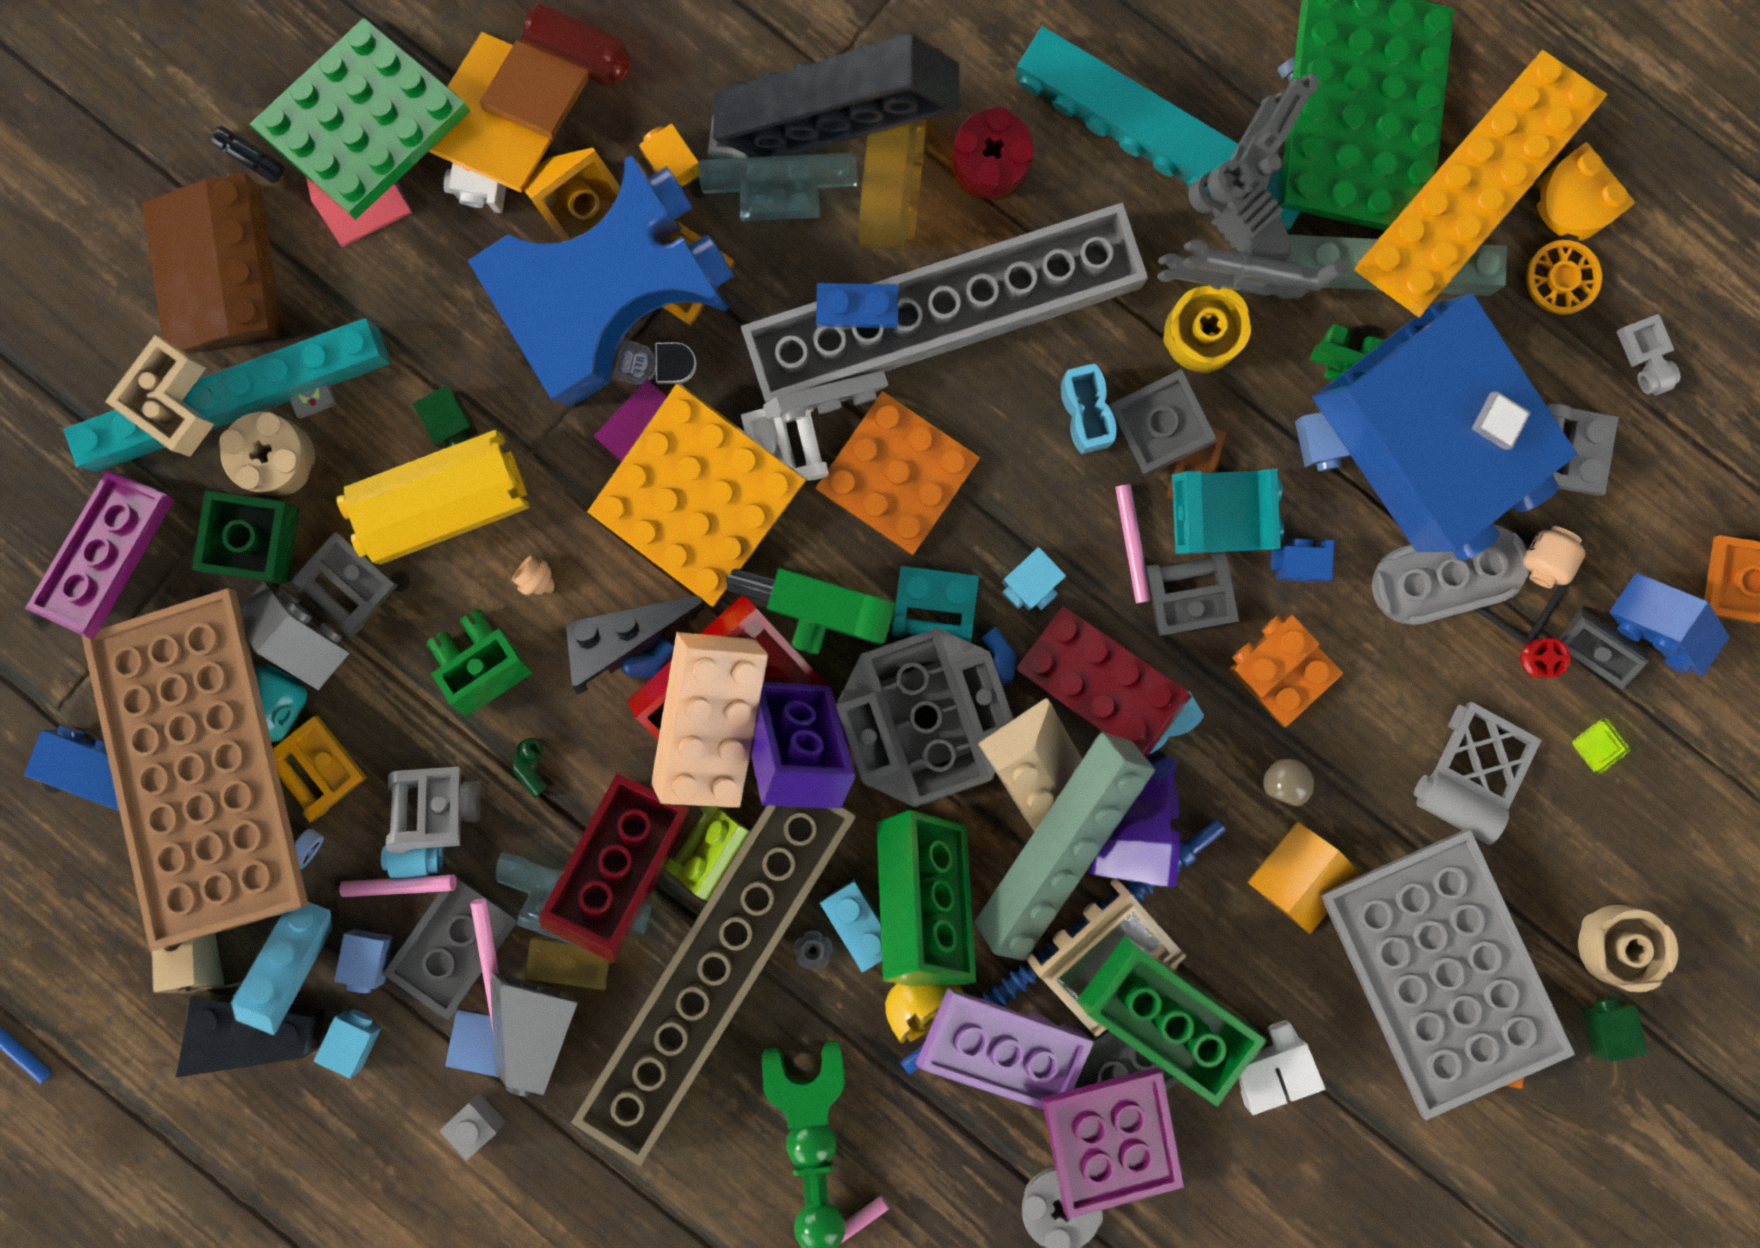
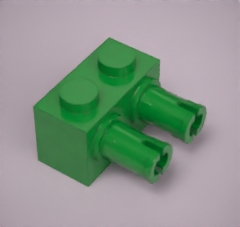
(482, 670)

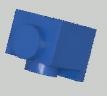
(1303, 561)

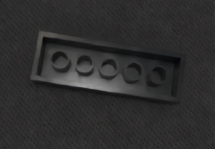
(838, 98)

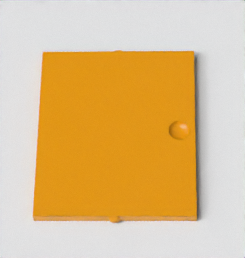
(482, 139)

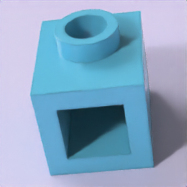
(1033, 581)

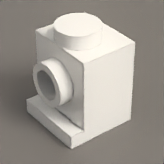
(474, 188)

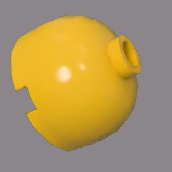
(914, 1008)

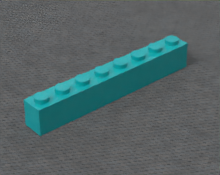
(1127, 112)
(240, 391)

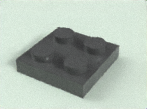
(1163, 423)

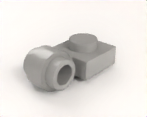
(1646, 344)

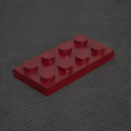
(1103, 681)

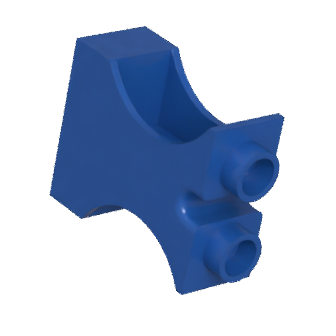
(584, 294)

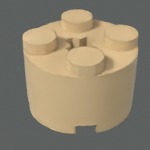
(247, 445)
(1636, 968)

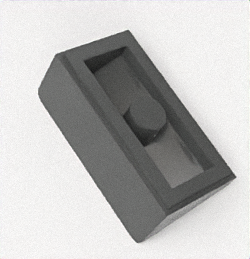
(1604, 648)

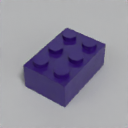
(800, 747)

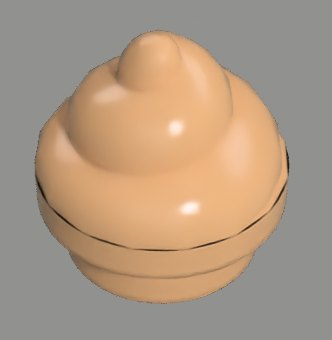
(534, 577)

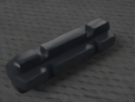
(247, 154)

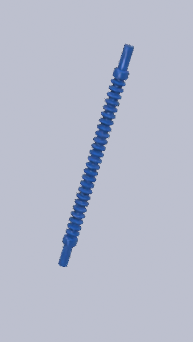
(1027, 974)

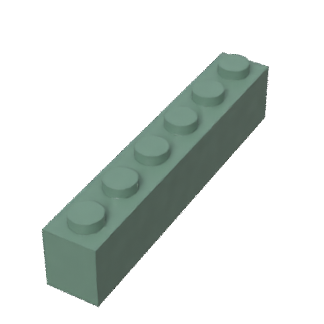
(1480, 275)
(1063, 846)

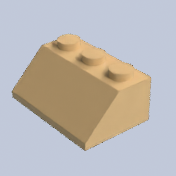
(1033, 760)

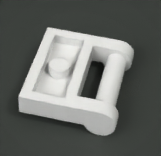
(775, 437)

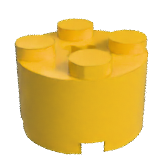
(1227, 338)

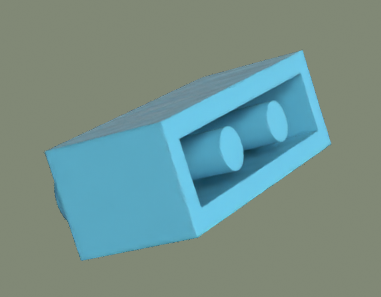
(282, 967)

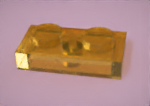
(565, 964)

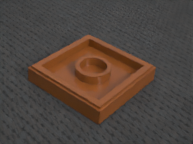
(534, 89)

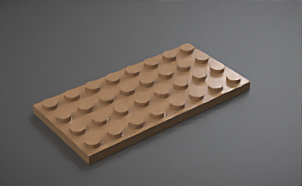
(194, 770)

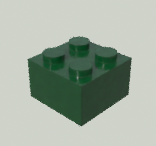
(246, 537)

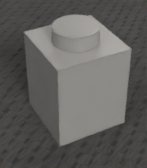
(472, 1126)

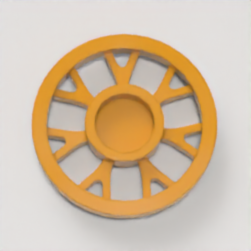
(1564, 277)

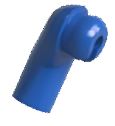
(1003, 654)
(649, 664)

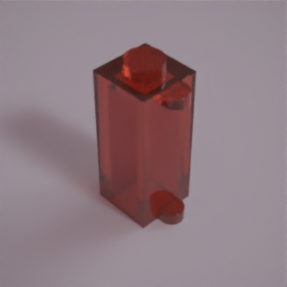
(577, 43)

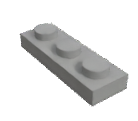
(825, 397)

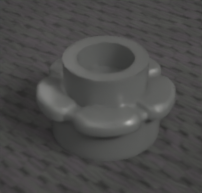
(812, 939)

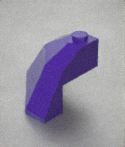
(1143, 843)

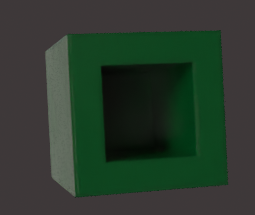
(445, 417)
(1614, 1029)

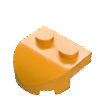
(1581, 195)

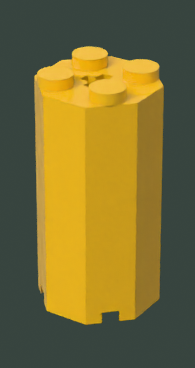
(433, 498)

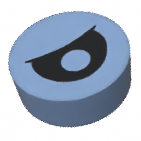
(307, 846)

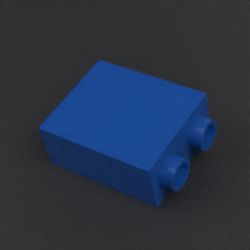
(1410, 431)

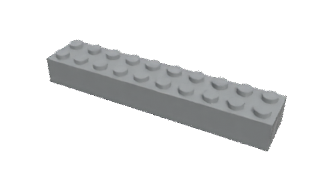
(956, 303)

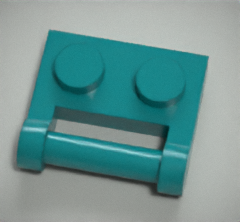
(935, 592)

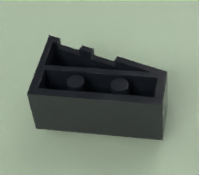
(219, 1042)

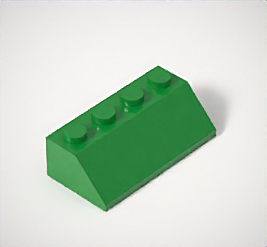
(925, 901)

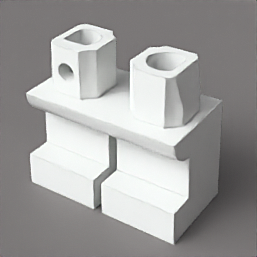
(1294, 1067)

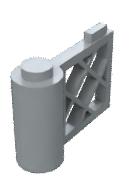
(1464, 801)

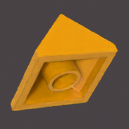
(1299, 873)

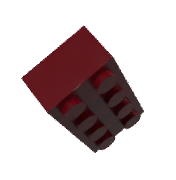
(613, 868)

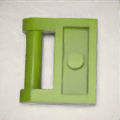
(708, 851)

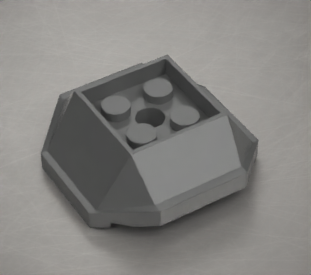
(881, 705)

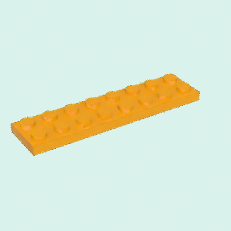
(1480, 183)

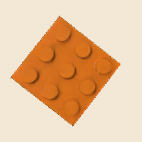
(897, 473)

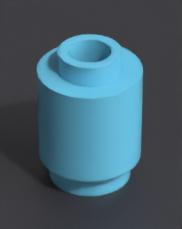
(413, 863)

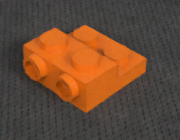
(1284, 669)

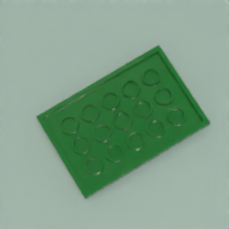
(1377, 109)

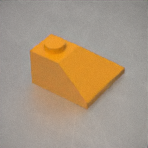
(573, 192)

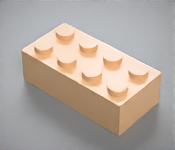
(708, 720)

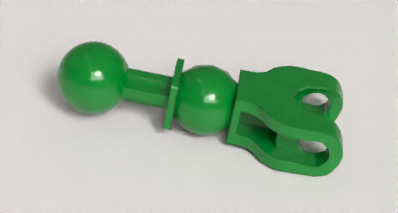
(810, 1141)

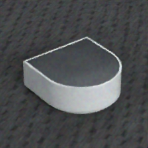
(674, 363)

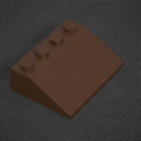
(213, 265)

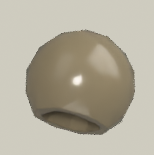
(1289, 782)

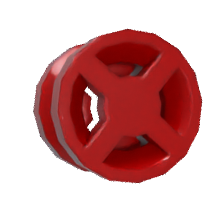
(1554, 657)

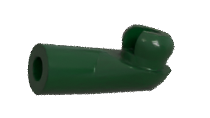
(527, 764)

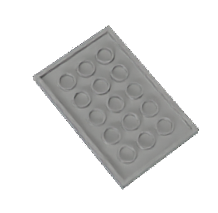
(1447, 974)

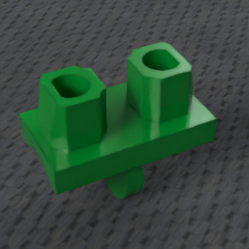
(1334, 352)

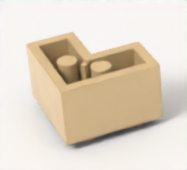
(154, 394)

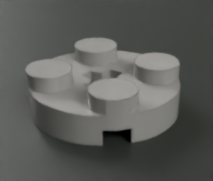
(1051, 1230)

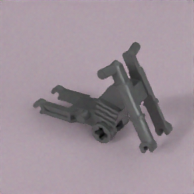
(1249, 214)

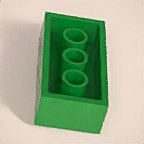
(1170, 1020)

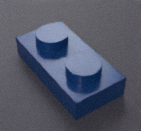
(857, 305)

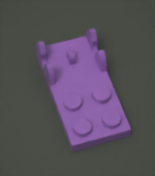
(1003, 1049)

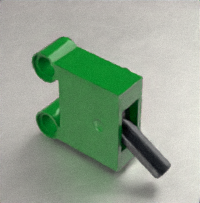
(816, 607)

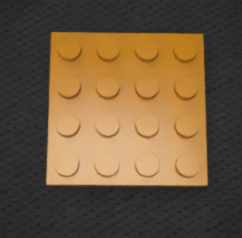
(696, 494)

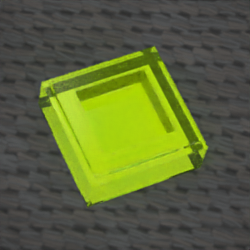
(1601, 746)

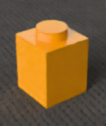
(667, 148)

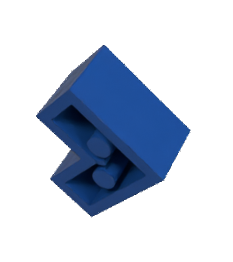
(1673, 621)

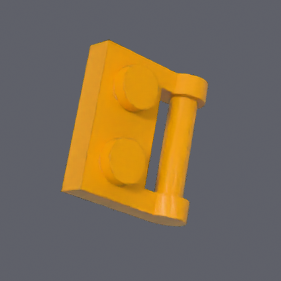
(324, 762)

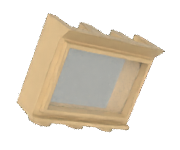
(1084, 954)

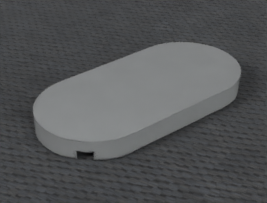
(1436, 585)

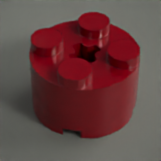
(994, 132)

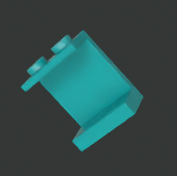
(1227, 511)

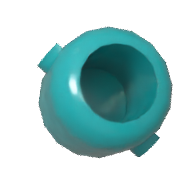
(281, 699)

